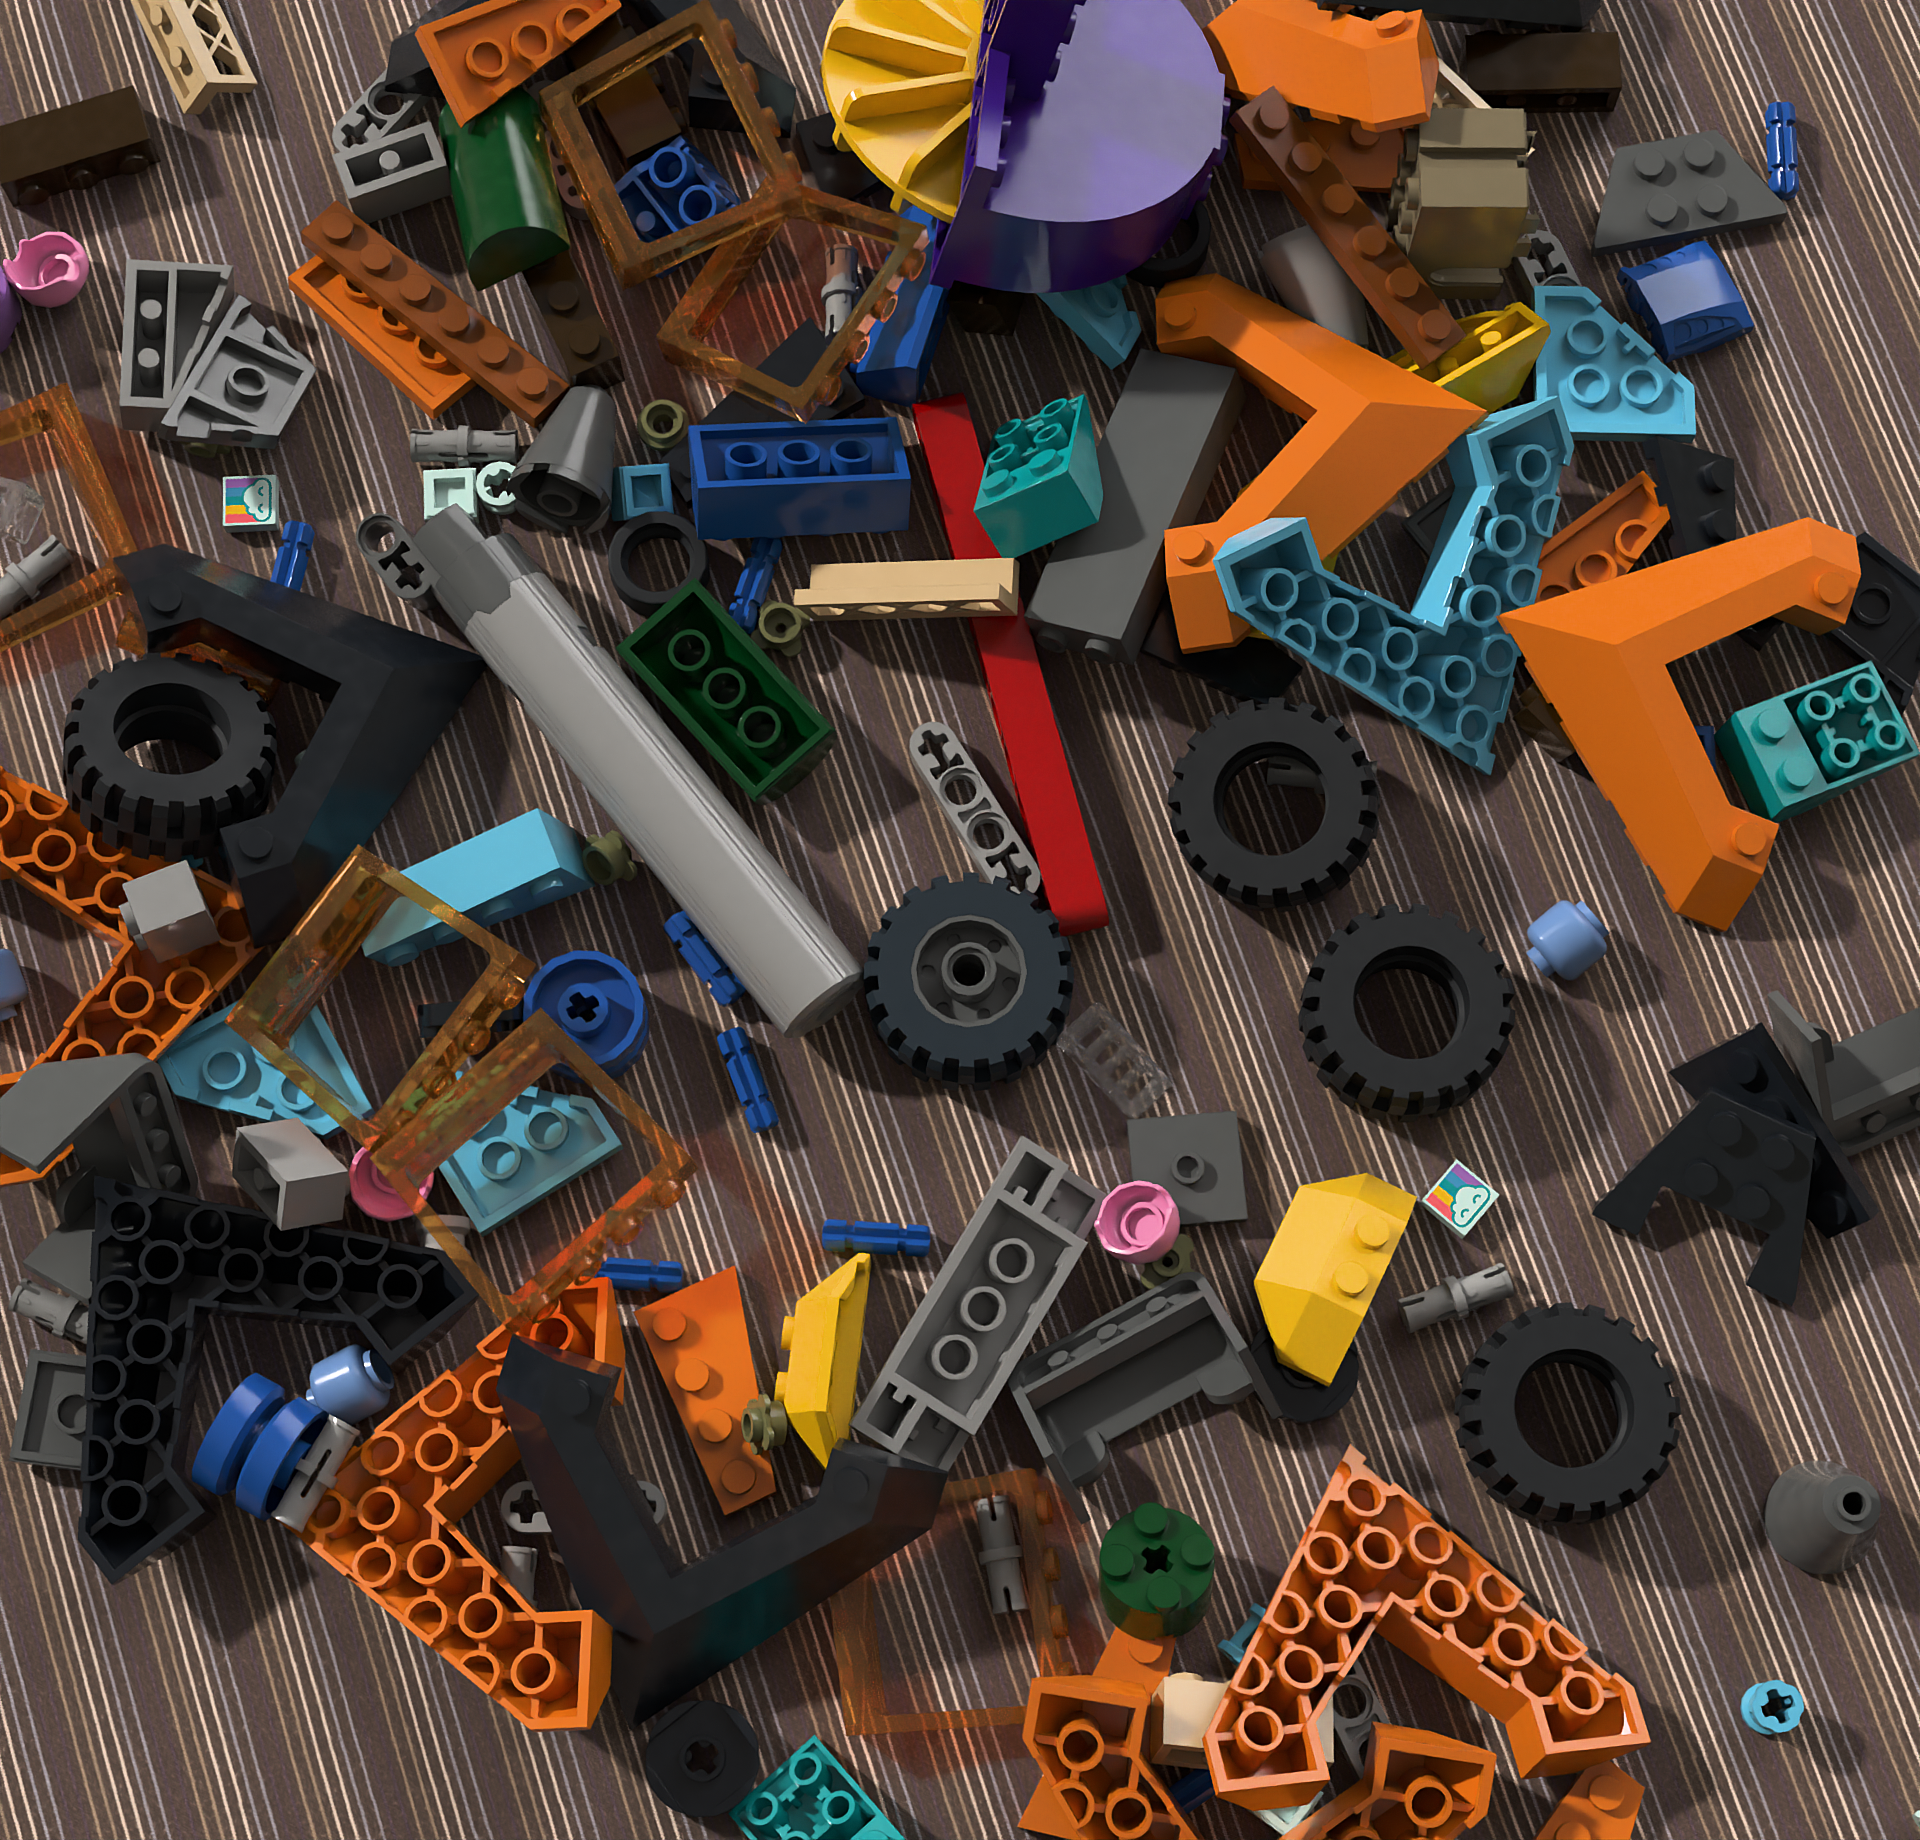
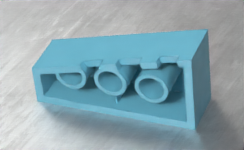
(487, 881)

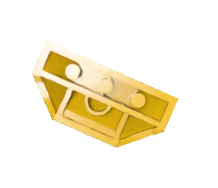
(1490, 360)
(1328, 1268)
(825, 1358)

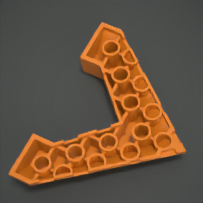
(1328, 60)
(1362, 442)
(1605, 672)
(138, 1001)
(399, 1541)
(1392, 1570)
(1089, 1745)

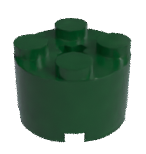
(1180, 1566)

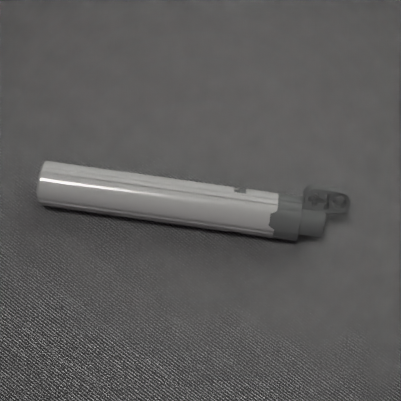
(625, 761)

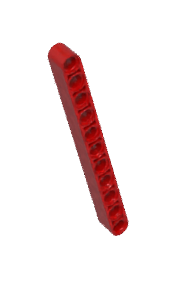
(1013, 681)

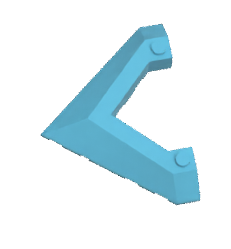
(1449, 659)

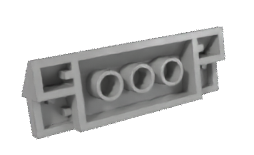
(980, 1309)

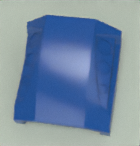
(673, 192)
(1686, 301)

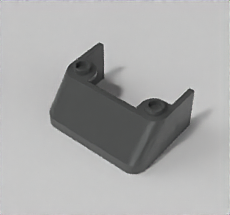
(1860, 1085)
(121, 1130)
(1128, 1372)

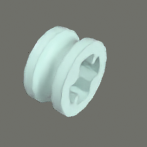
(494, 474)

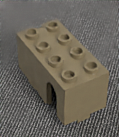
(1463, 199)

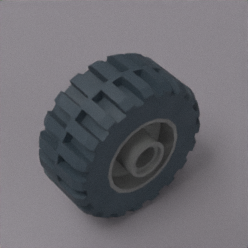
(959, 1029)

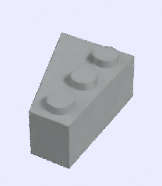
(166, 328)

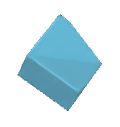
(641, 490)

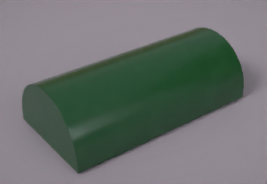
(503, 189)
(729, 694)

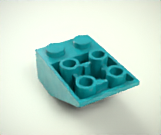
(1040, 479)
(1815, 742)
(811, 1801)

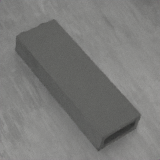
(1154, 477)

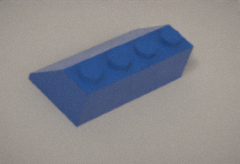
(906, 343)
(798, 478)

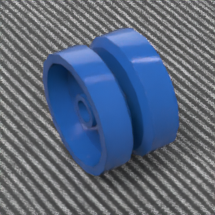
(596, 985)
(257, 1445)

